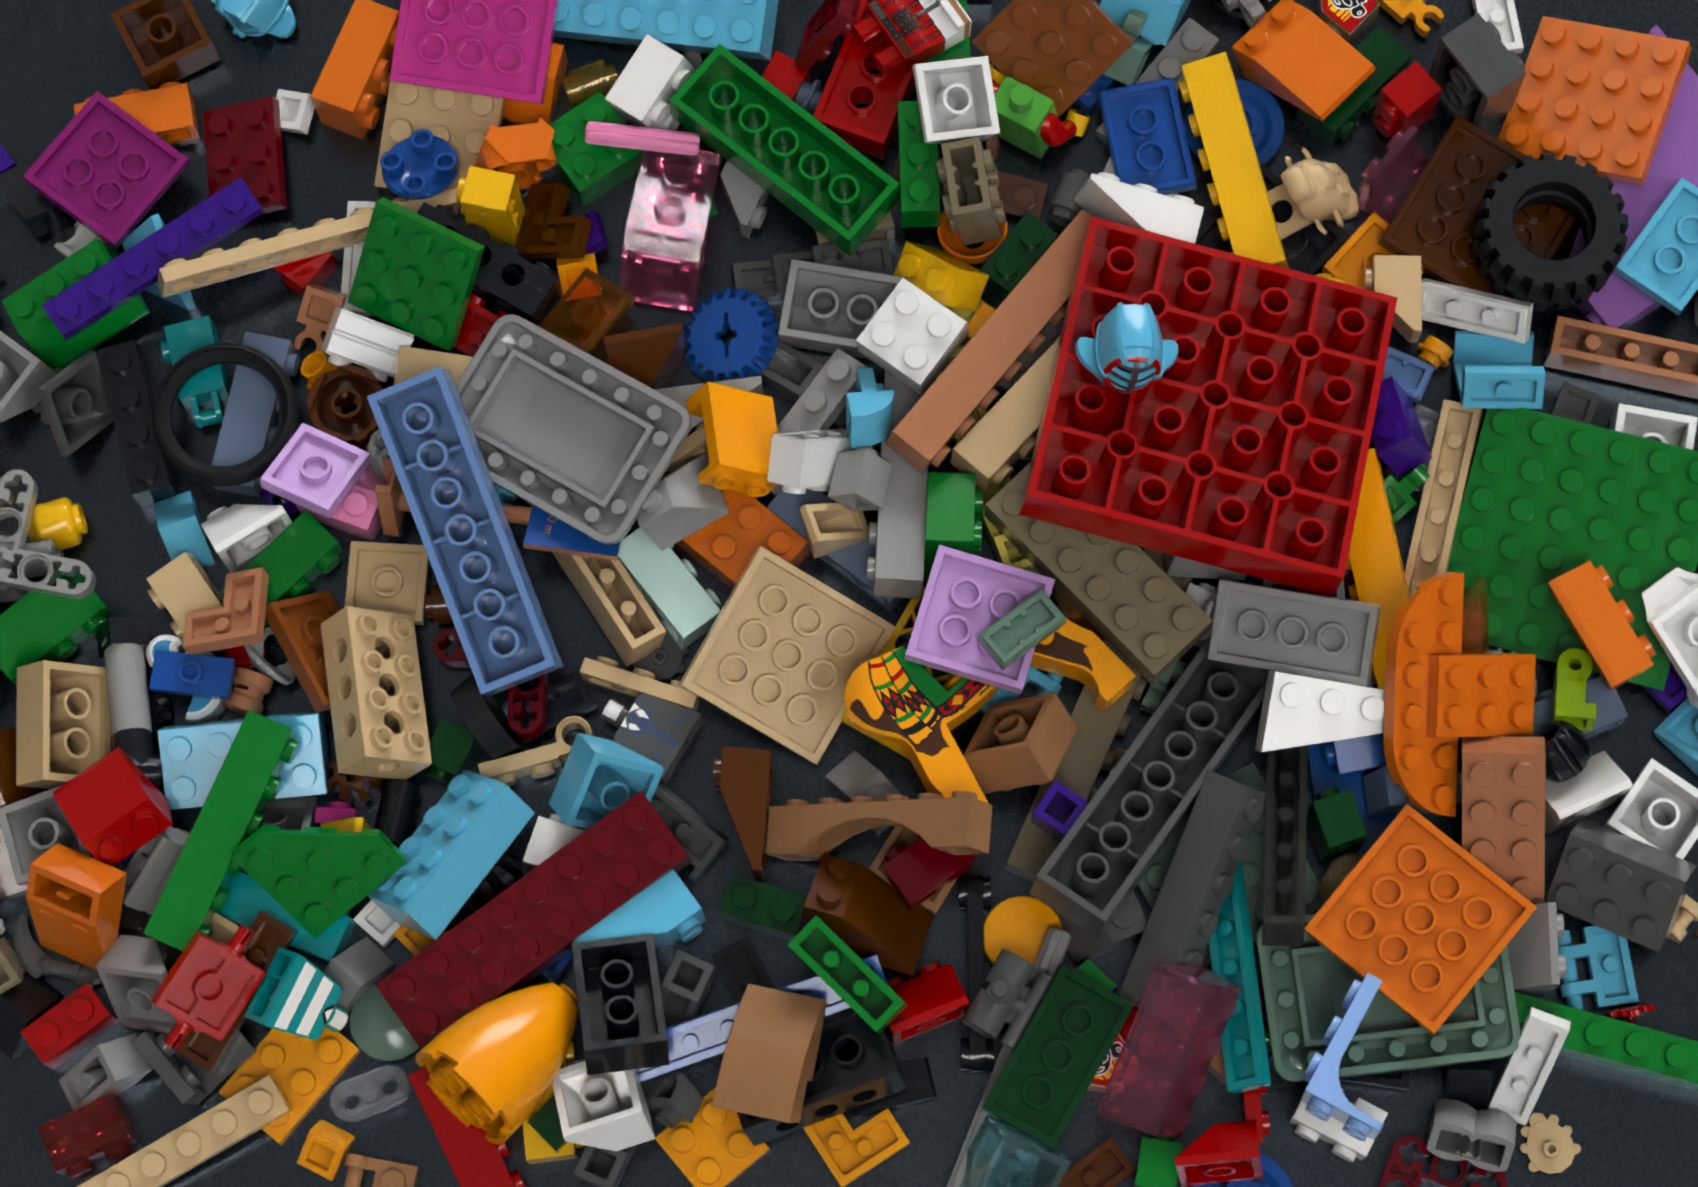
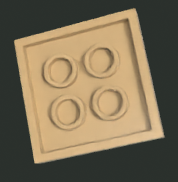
(450, 115)

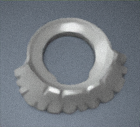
(281, 673)

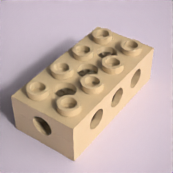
(375, 693)

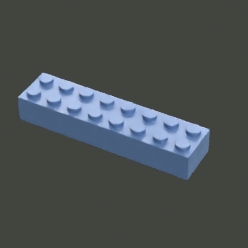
(465, 531)

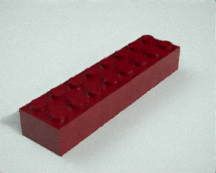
(533, 920)

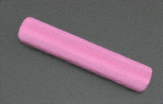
(642, 138)

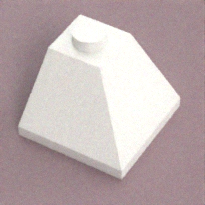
(244, 531)
(602, 1108)

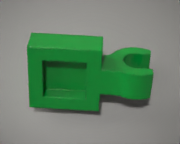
(1400, 491)

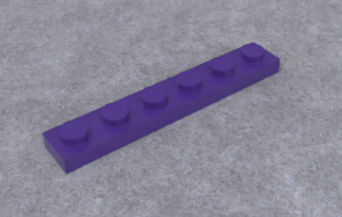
(140, 265)

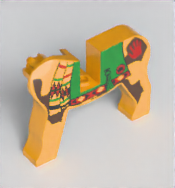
(910, 708)

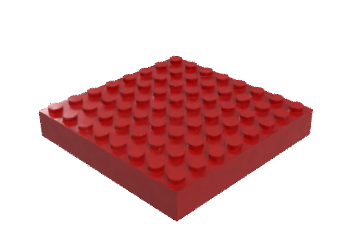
(1246, 441)

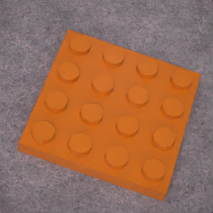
(1596, 96)
(1420, 919)

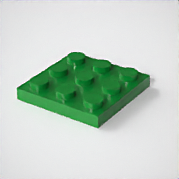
(416, 274)

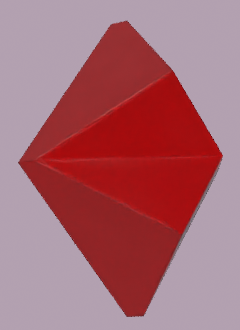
(1222, 1155)

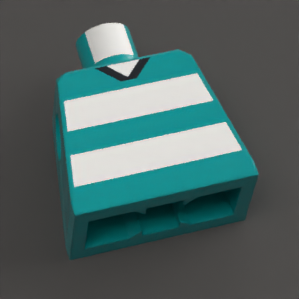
(297, 998)

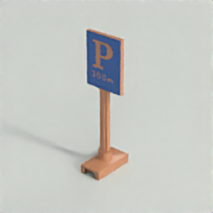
(542, 532)

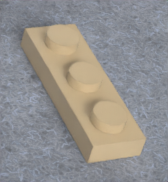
(606, 674)

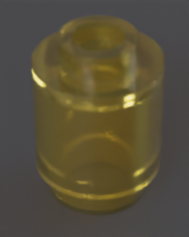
(589, 80)

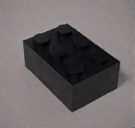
(620, 1004)

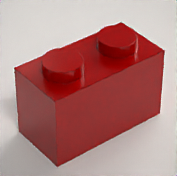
(1406, 101)
(70, 1026)

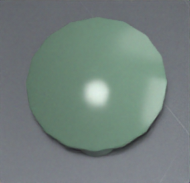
(379, 1029)

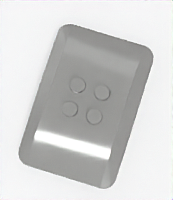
(568, 428)

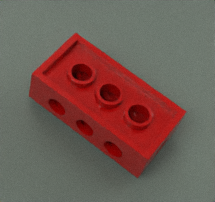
(850, 83)

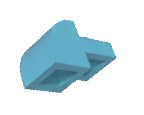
(868, 411)

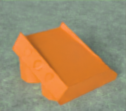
(519, 151)

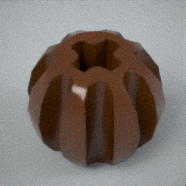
(348, 789)

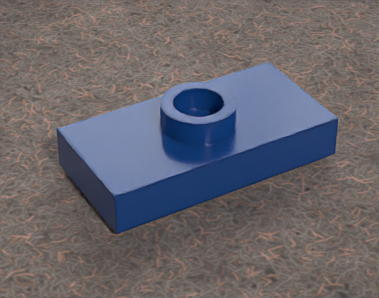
(192, 675)

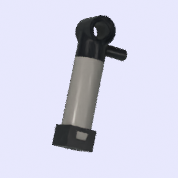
(123, 646)

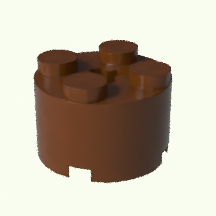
(341, 391)

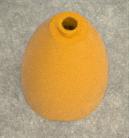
(502, 1057)

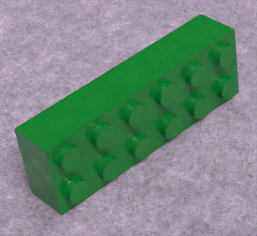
(785, 150)

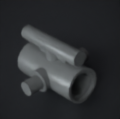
(1007, 999)

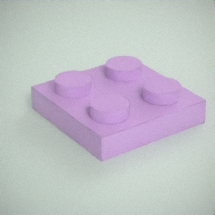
(315, 470)

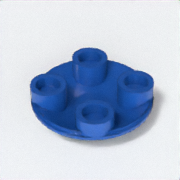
(419, 166)

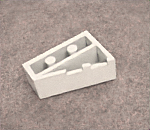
(1316, 711)

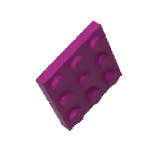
(106, 170)

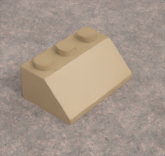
(60, 722)

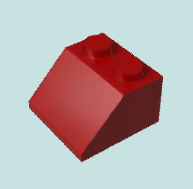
(113, 807)
(931, 1000)

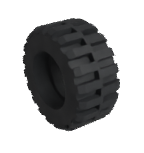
(1560, 185)

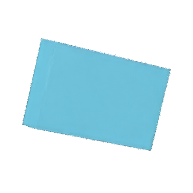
(182, 529)

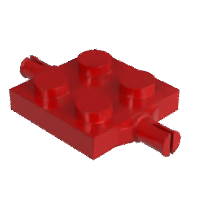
(208, 986)

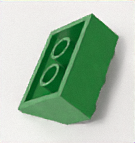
(37, 327)
(47, 627)

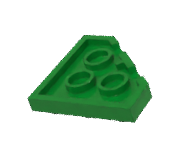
(317, 869)

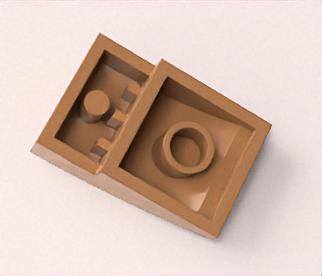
(770, 1054)

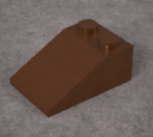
(746, 790)
(866, 914)

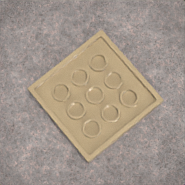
(785, 654)

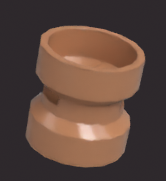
(248, 691)

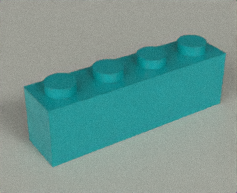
(249, 898)

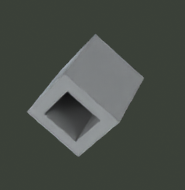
(860, 479)

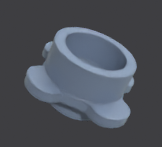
(809, 95)

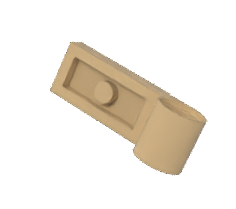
(537, 761)

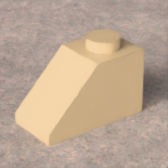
(1400, 278)

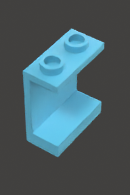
(1496, 372)

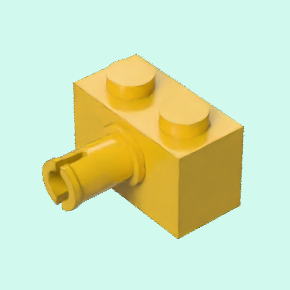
(941, 276)

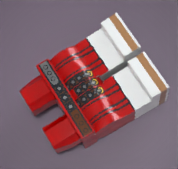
(911, 31)

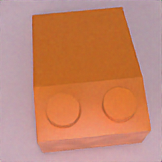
(1301, 59)

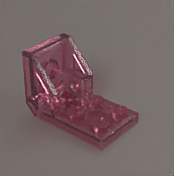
(669, 228)

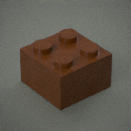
(165, 39)

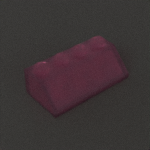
(1169, 1049)

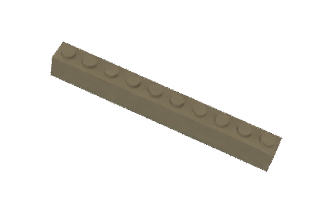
(1085, 758)

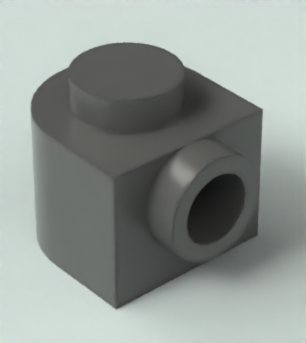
(674, 1099)

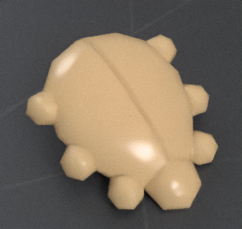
(1548, 1144)

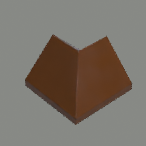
(648, 353)

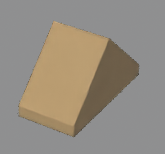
(832, 527)

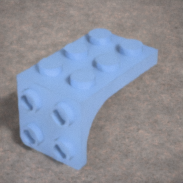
(1324, 1092)

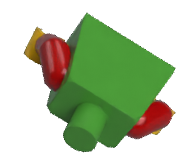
(1031, 118)

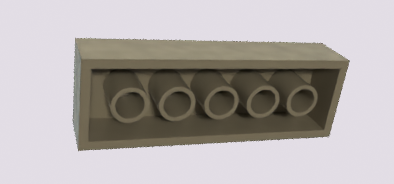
(1107, 583)

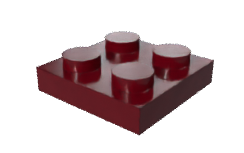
(828, 22)

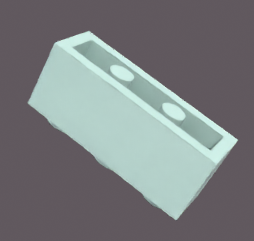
(670, 588)

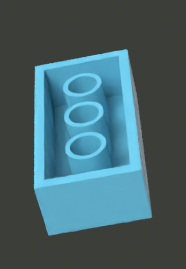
(196, 752)
(452, 852)

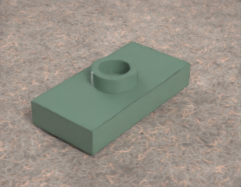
(1021, 629)

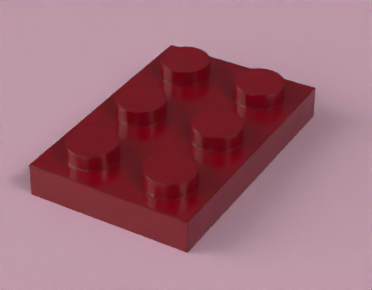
(247, 144)

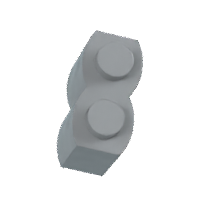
(1478, 1136)

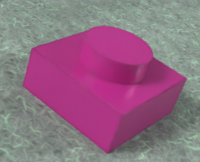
(334, 811)

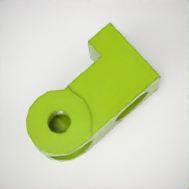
(1570, 690)

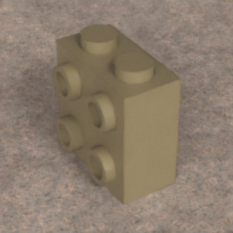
(971, 191)

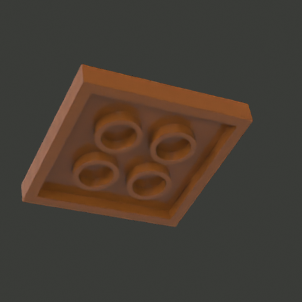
(1054, 46)

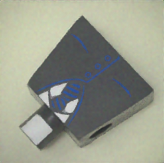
(654, 729)

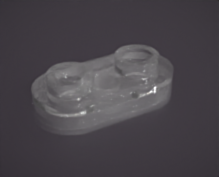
(371, 1094)

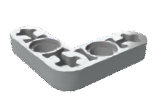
(13, 547)

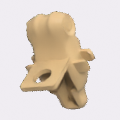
(1316, 194)

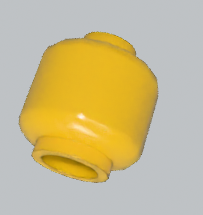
(58, 521)

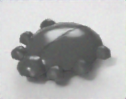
(664, 661)

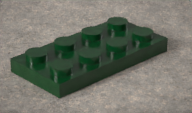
(1057, 1057)

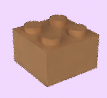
(1020, 743)

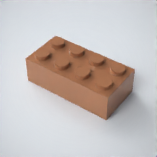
(1506, 809)

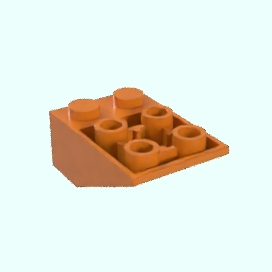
(75, 903)

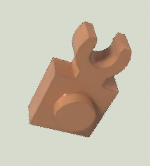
(316, 313)

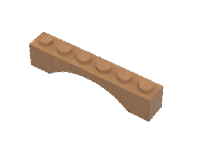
(948, 824)

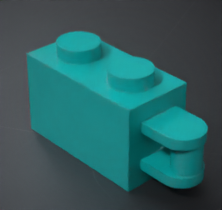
(206, 386)

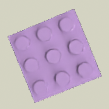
(960, 603)

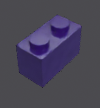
(1398, 430)

